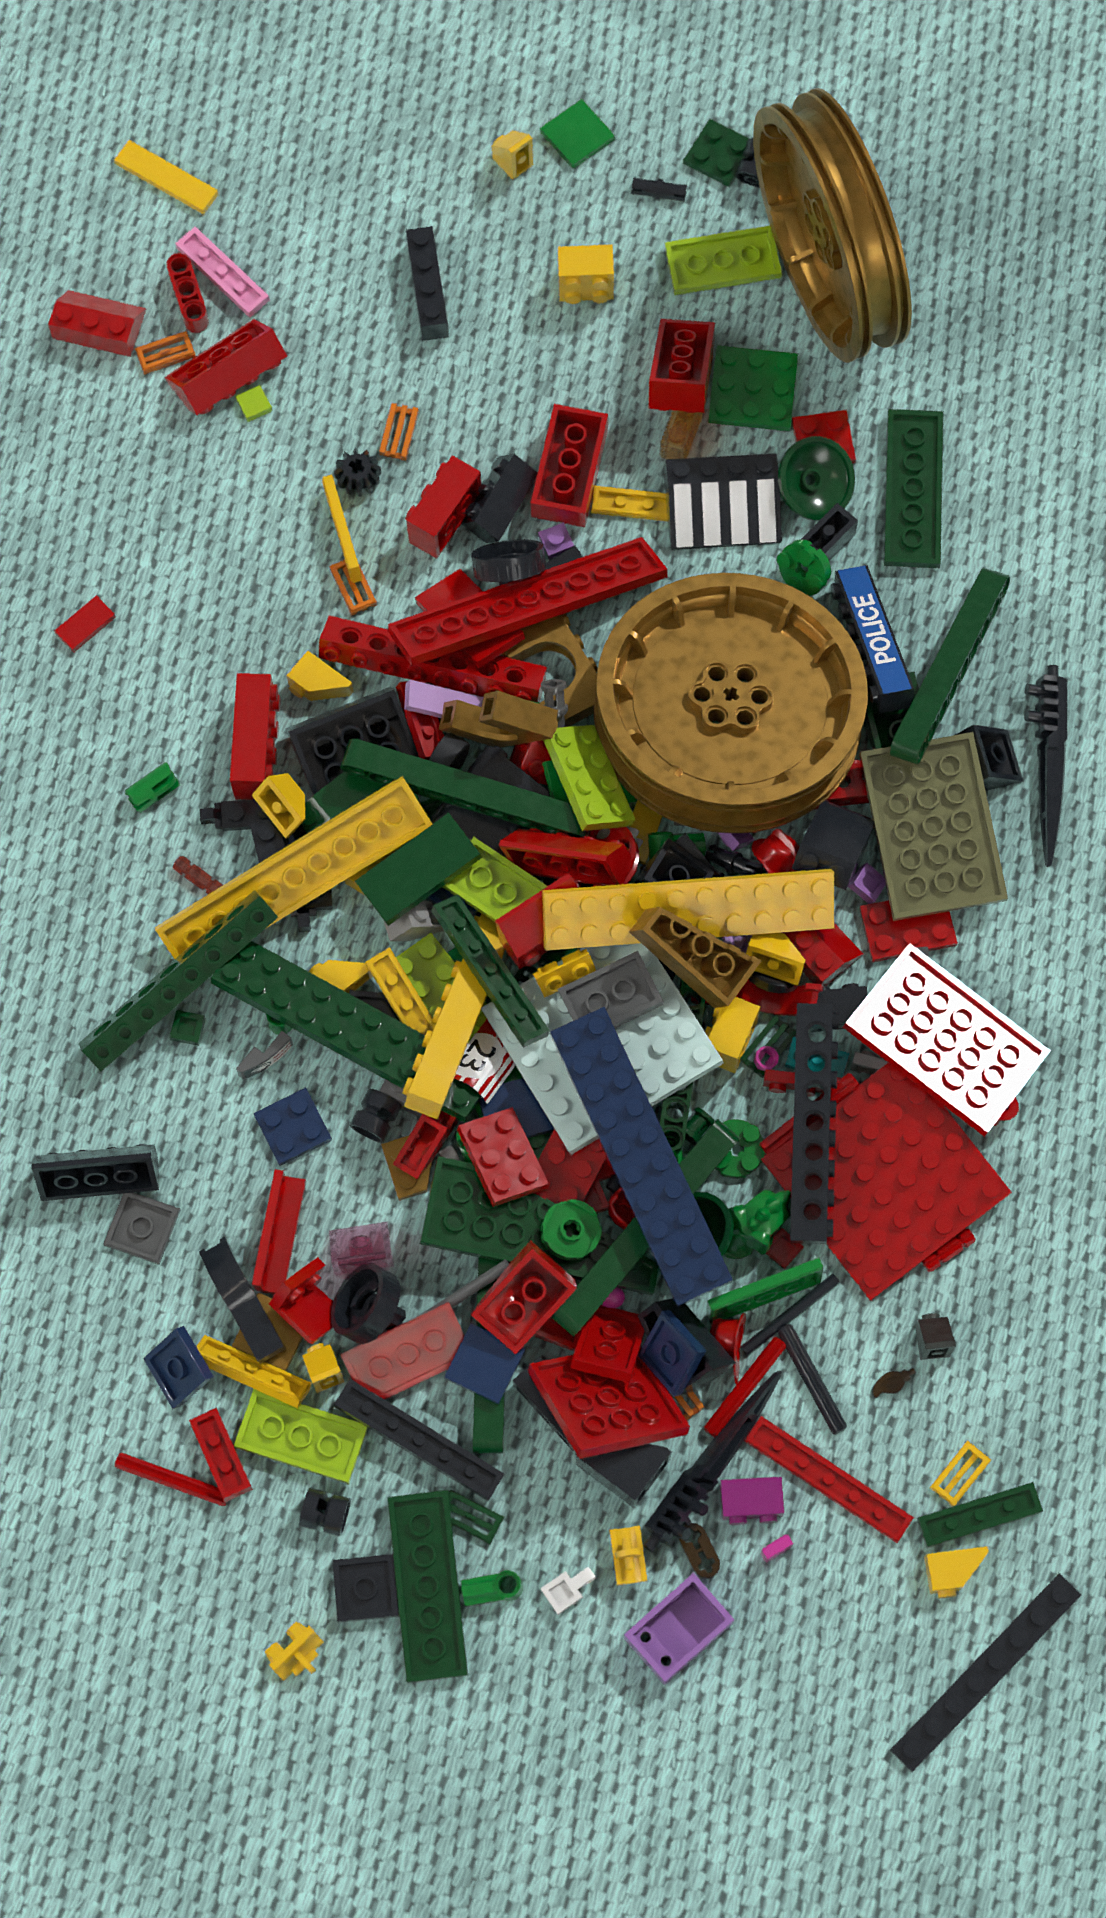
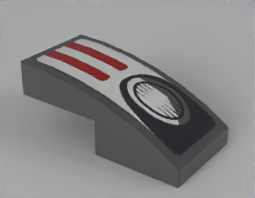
(258, 1061)

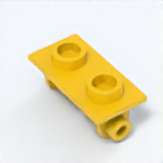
(553, 977)

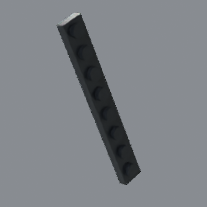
(985, 1673)

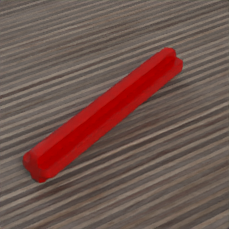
(784, 1133)
(744, 1387)
(169, 1478)

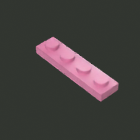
(222, 272)

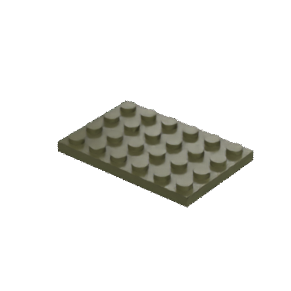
(934, 829)

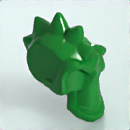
(757, 1223)

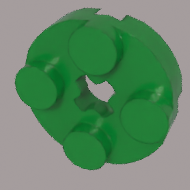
(815, 560)
(747, 1160)
(555, 1237)

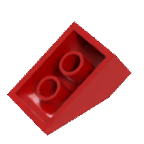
(524, 1297)

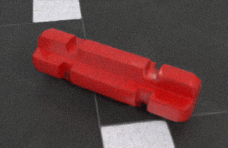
(949, 1250)

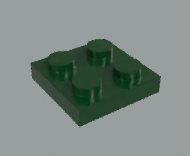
(717, 152)

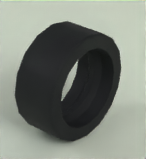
(450, 751)

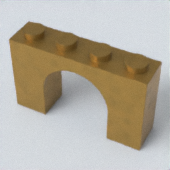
(557, 637)
(500, 721)

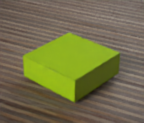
(253, 403)

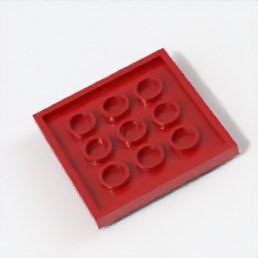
(604, 1412)

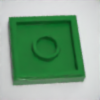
(577, 133)

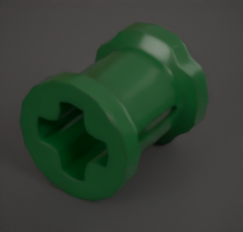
(698, 1125)

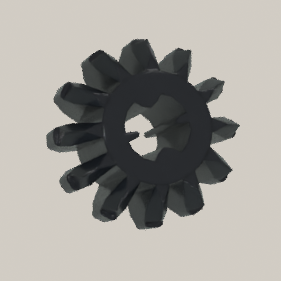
(359, 481)

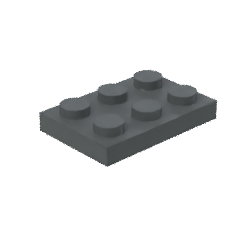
(620, 987)

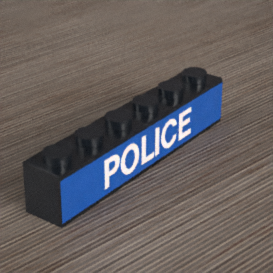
(873, 636)

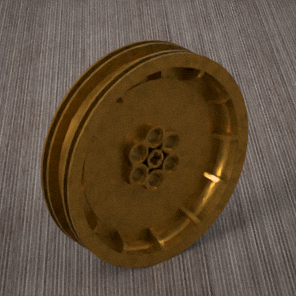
(832, 224)
(730, 772)

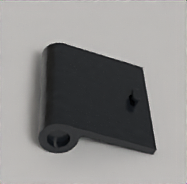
(493, 765)

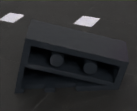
(716, 1358)

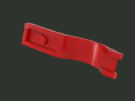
(773, 1003)

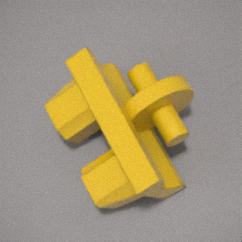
(628, 1555)
(297, 1654)

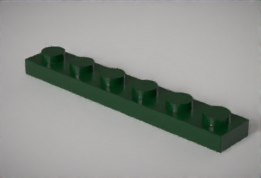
(490, 971)

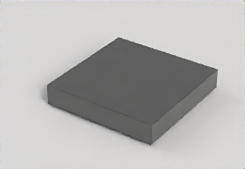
(142, 1227)

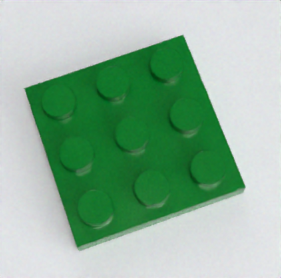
(753, 388)

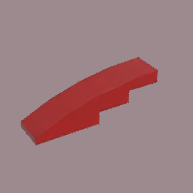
(424, 1143)

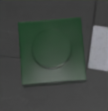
(187, 1027)

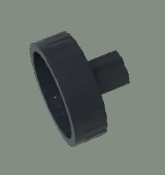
(508, 560)
(360, 1311)

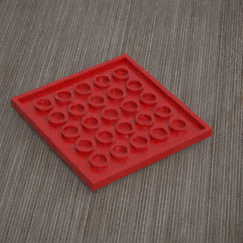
(900, 1179)

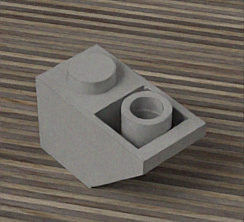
(414, 924)

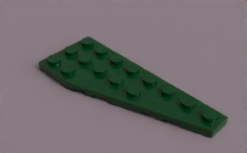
(466, 1223)

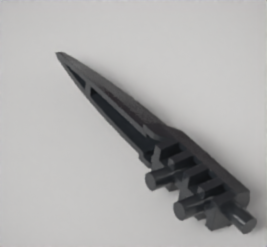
(1051, 719)
(703, 1475)

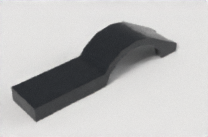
(242, 1301)

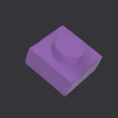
(555, 540)
(736, 840)
(867, 883)

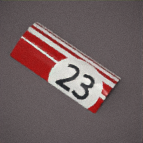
(485, 1063)

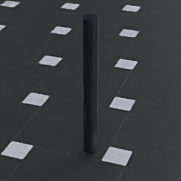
(789, 1314)

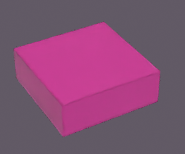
(776, 1548)

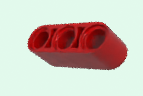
(187, 282)

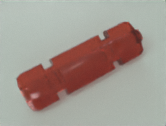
(196, 875)

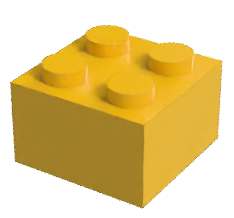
(586, 273)
(733, 1031)

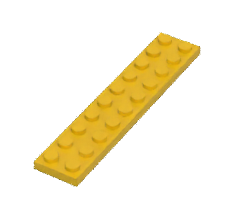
(309, 864)
(714, 905)

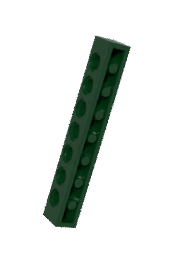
(177, 980)

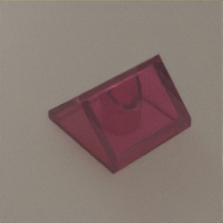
(359, 1246)

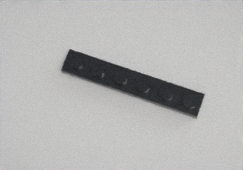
(418, 1440)

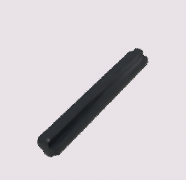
(812, 1379)

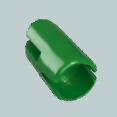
(152, 787)

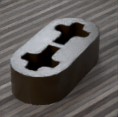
(705, 1547)

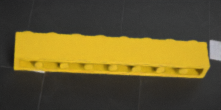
(451, 1034)

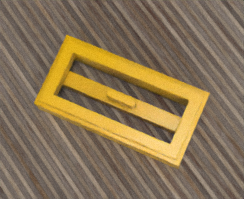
(944, 1494)

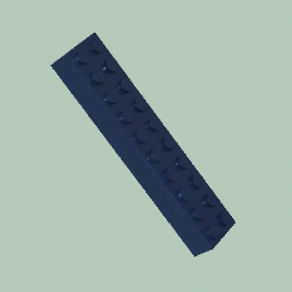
(641, 1157)

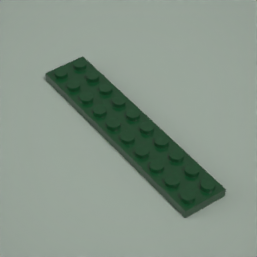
(332, 1019)

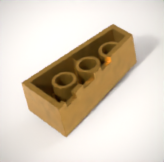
(696, 956)

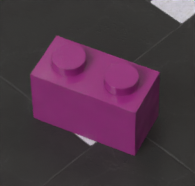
(752, 1499)

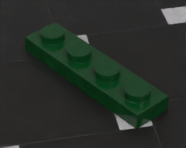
(979, 1515)

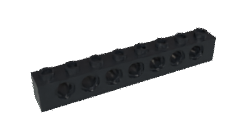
(808, 1018)

